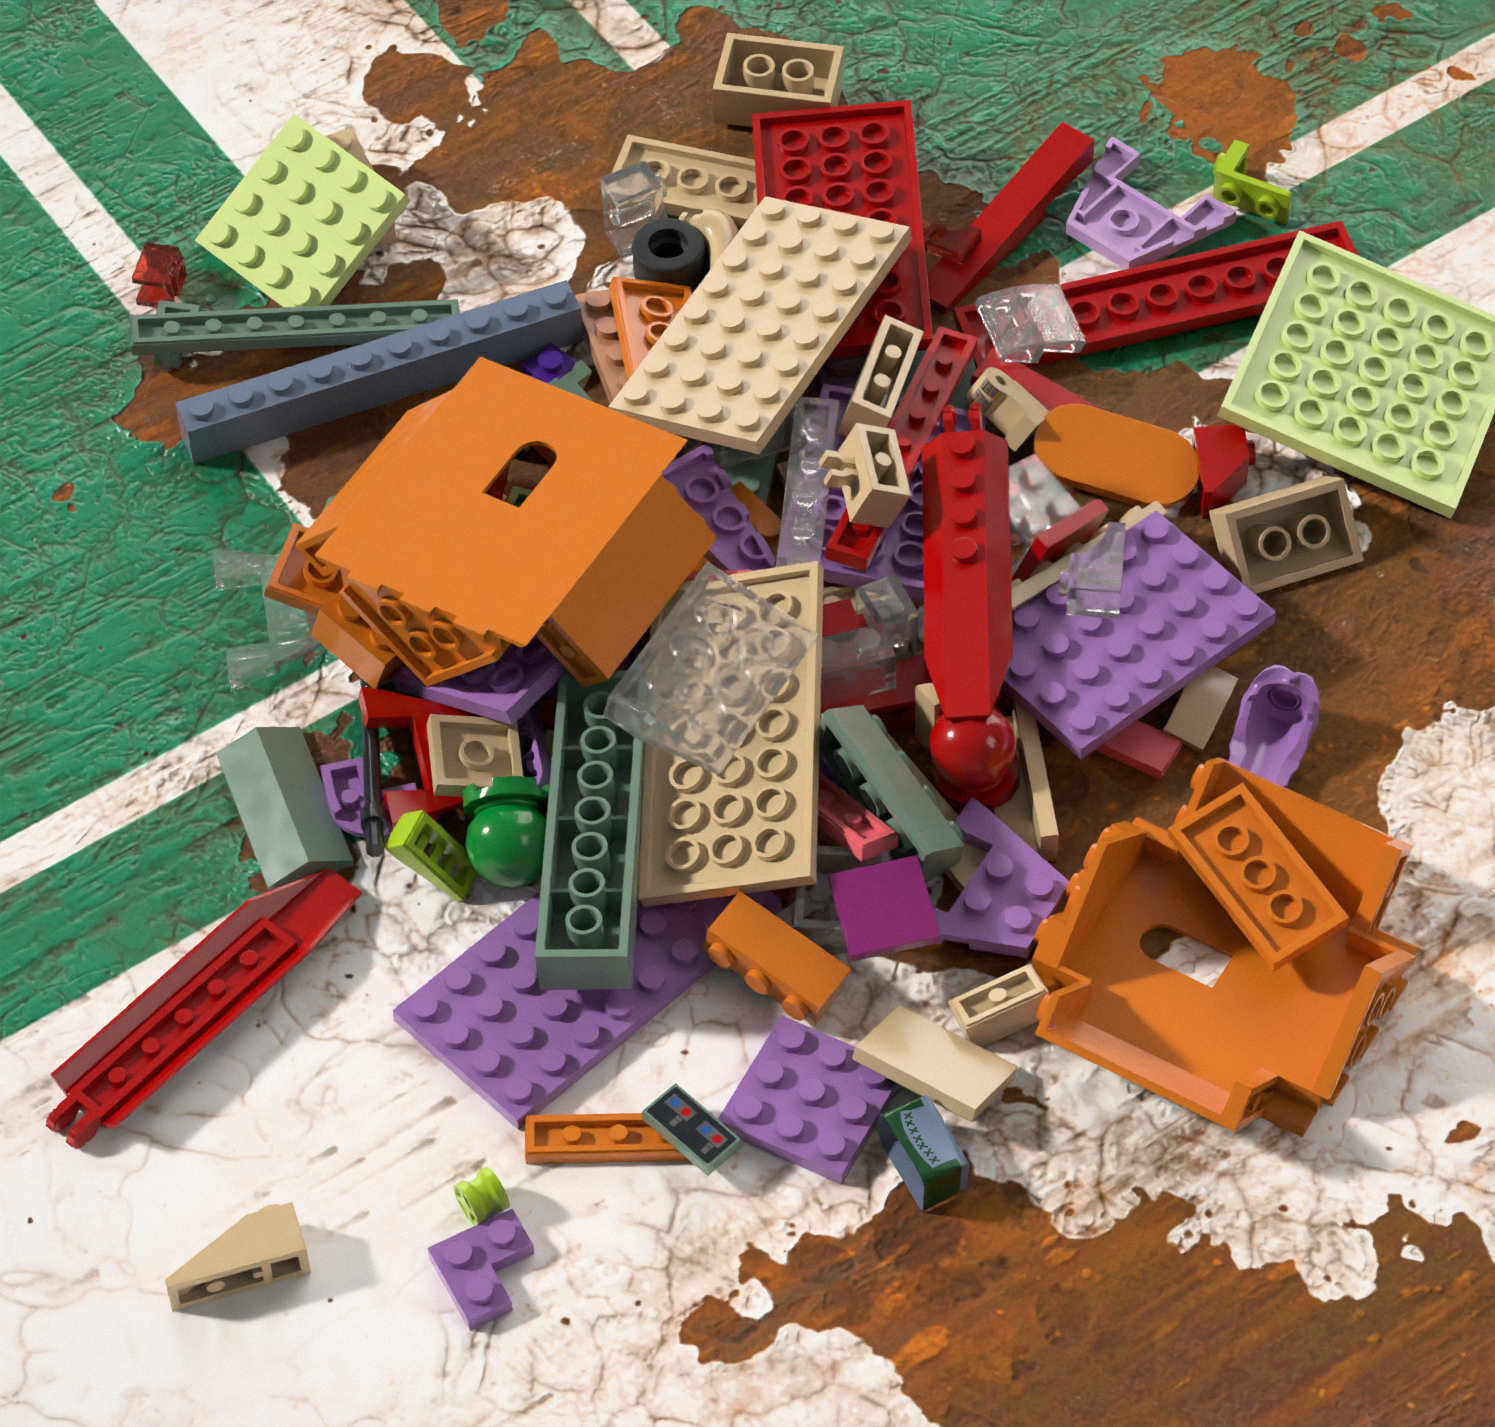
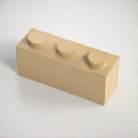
(882, 375)

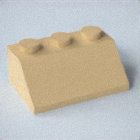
(1288, 534)

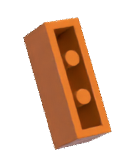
(776, 959)

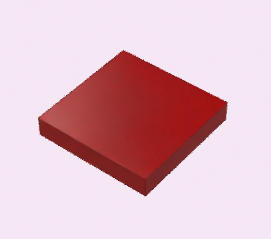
(1060, 537)

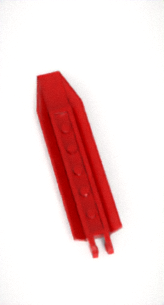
(967, 566)
(195, 1002)

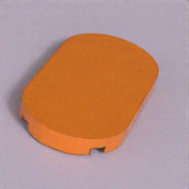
(1116, 456)

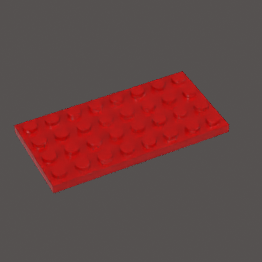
(859, 165)

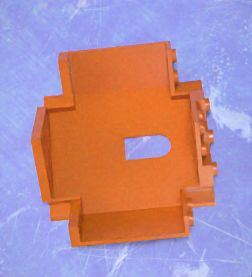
(466, 575)
(1259, 1036)

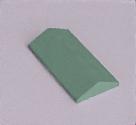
(283, 805)

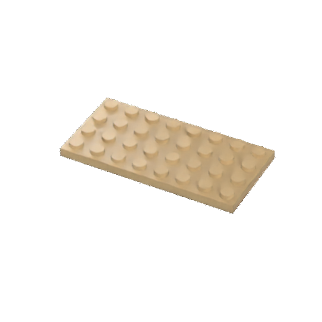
(761, 324)
(760, 815)

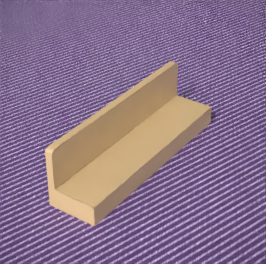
(1031, 808)

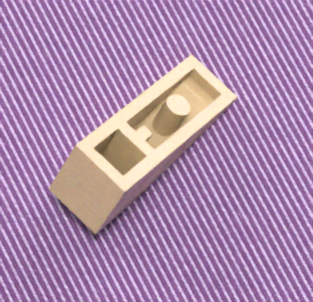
(248, 1255)

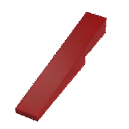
(1013, 213)

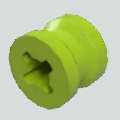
(481, 1196)

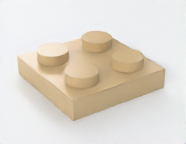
(470, 752)

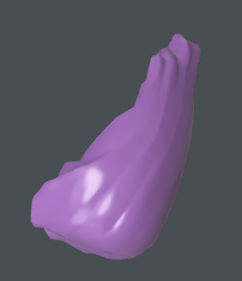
(1275, 724)

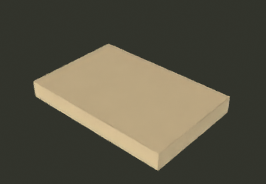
(935, 1063)

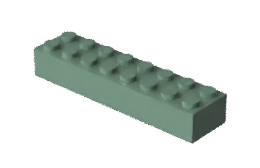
(590, 845)

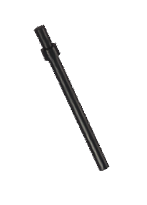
(373, 814)

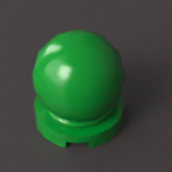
(507, 830)

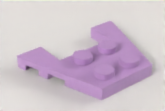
(1128, 224)

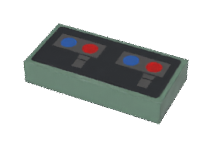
(691, 1129)

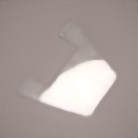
(287, 626)

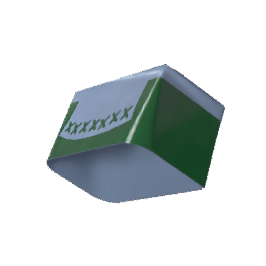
(924, 1152)

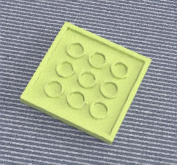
(302, 218)

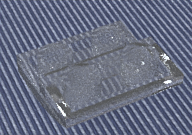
(1030, 321)

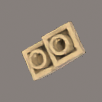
(1200, 708)

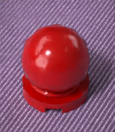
(974, 760)

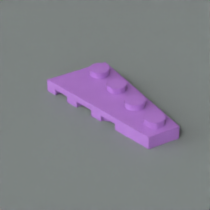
(710, 495)

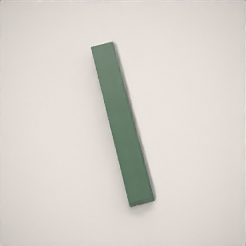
(280, 326)

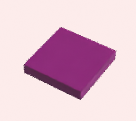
(884, 908)

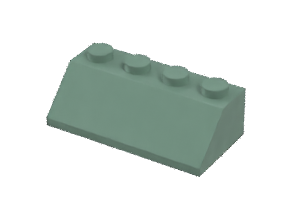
(883, 782)

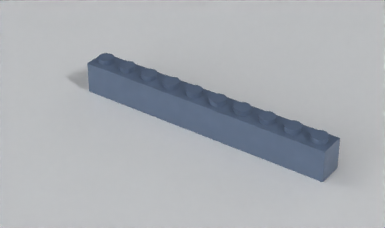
(377, 372)

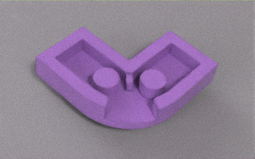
(345, 793)

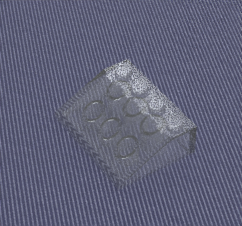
(709, 671)

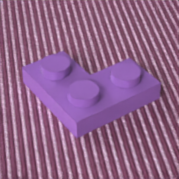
(470, 1262)

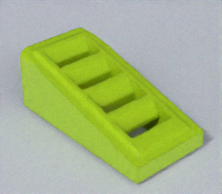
(409, 841)

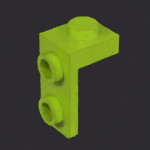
(1245, 192)

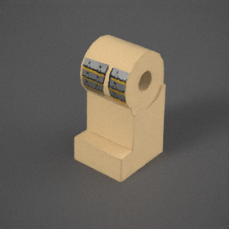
(1007, 406)

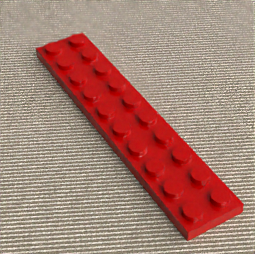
(1168, 294)

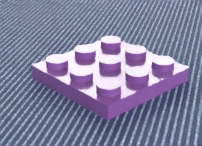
(808, 1100)

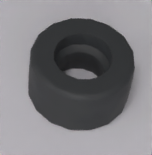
(669, 238)

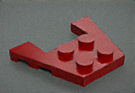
(397, 710)

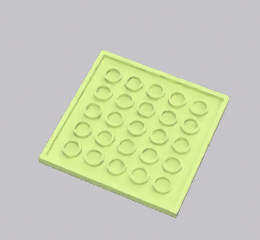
(1369, 374)

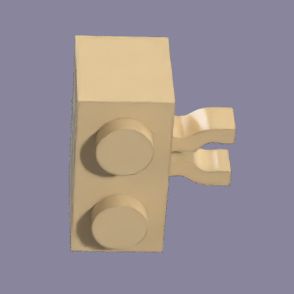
(870, 475)

